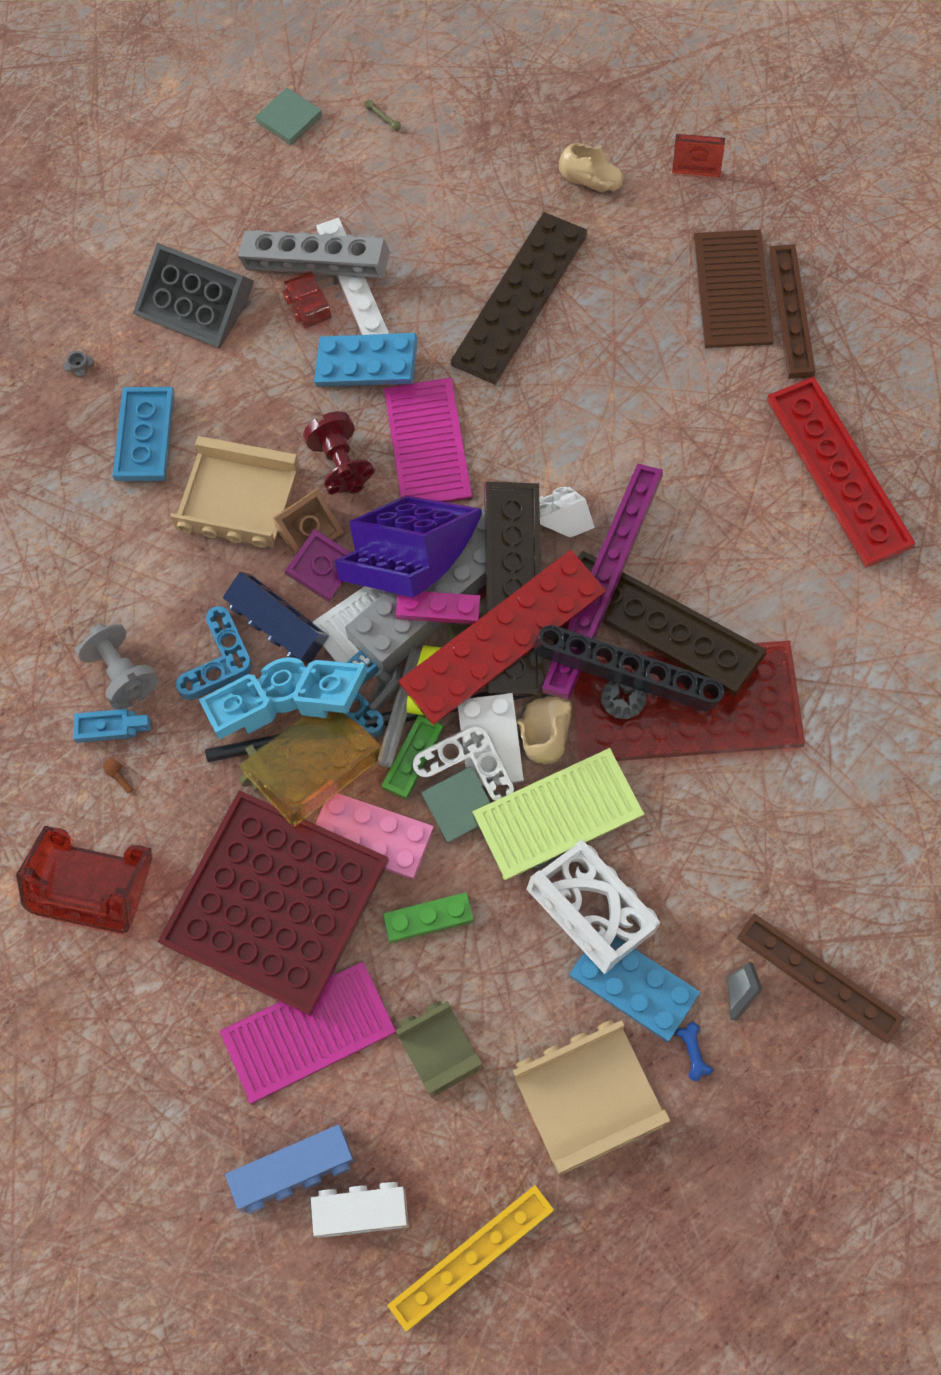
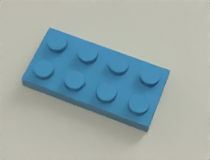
(366, 359)
(143, 434)
(639, 990)

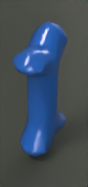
(698, 1066)

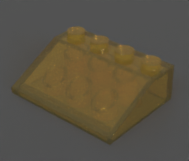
(311, 763)

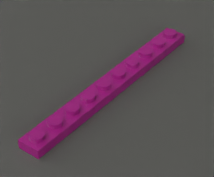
(608, 569)

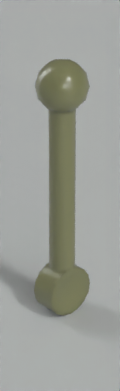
(369, 105)

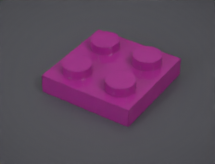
(316, 565)

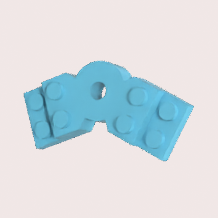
(281, 689)

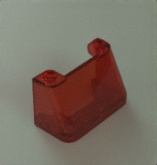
(82, 883)

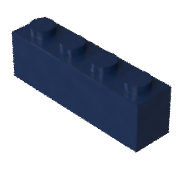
(275, 617)

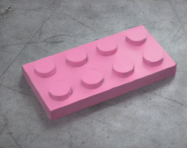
(380, 830)

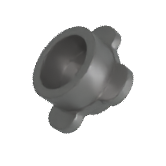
(76, 358)

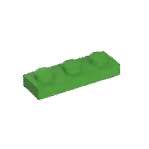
(401, 775)
(428, 917)

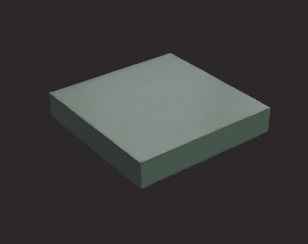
(288, 116)
(453, 803)

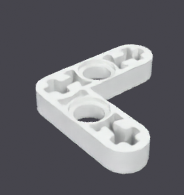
(476, 753)

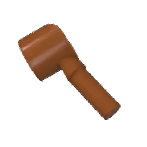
(112, 768)

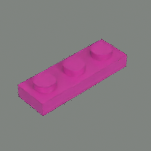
(439, 607)

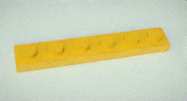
(470, 1258)

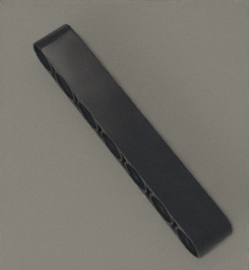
(641, 664)

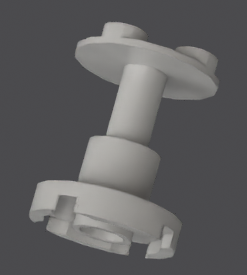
(127, 680)

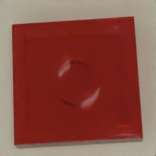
(698, 155)

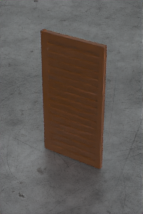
(733, 289)

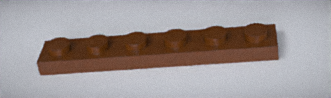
(792, 311)
(821, 978)

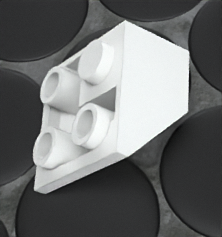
(565, 512)

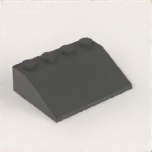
(192, 295)

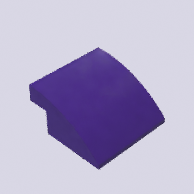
(407, 544)

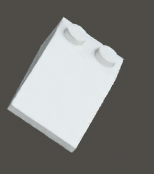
(498, 718)

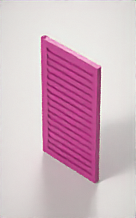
(428, 441)
(287, 1045)

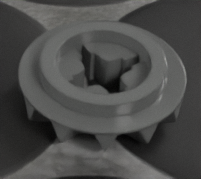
(620, 708)

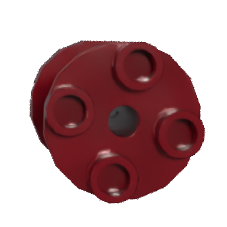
(332, 437)

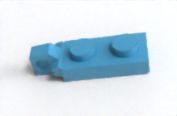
(109, 725)

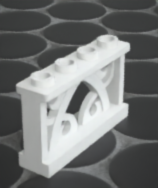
(601, 880)

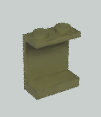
(438, 1048)

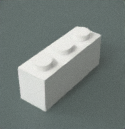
(359, 1210)

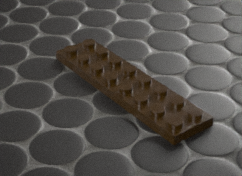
(519, 298)
(510, 563)
(680, 632)

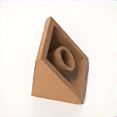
(304, 516)

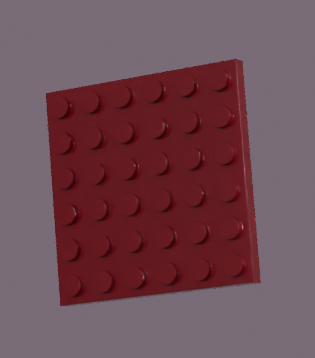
(274, 902)

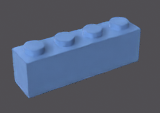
(289, 1169)

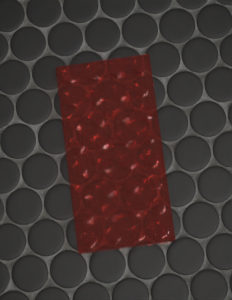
(758, 718)

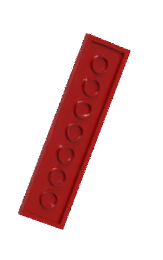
(840, 472)
(500, 637)

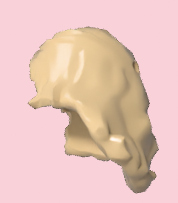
(589, 168)
(545, 728)

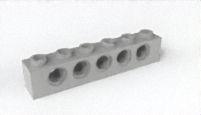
(314, 253)

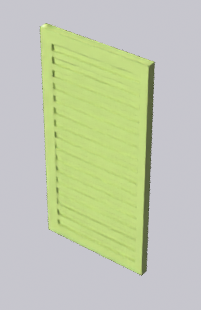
(557, 813)

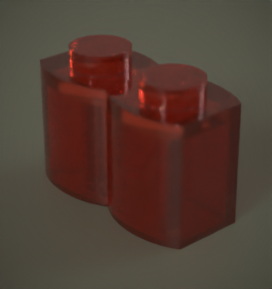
(307, 300)

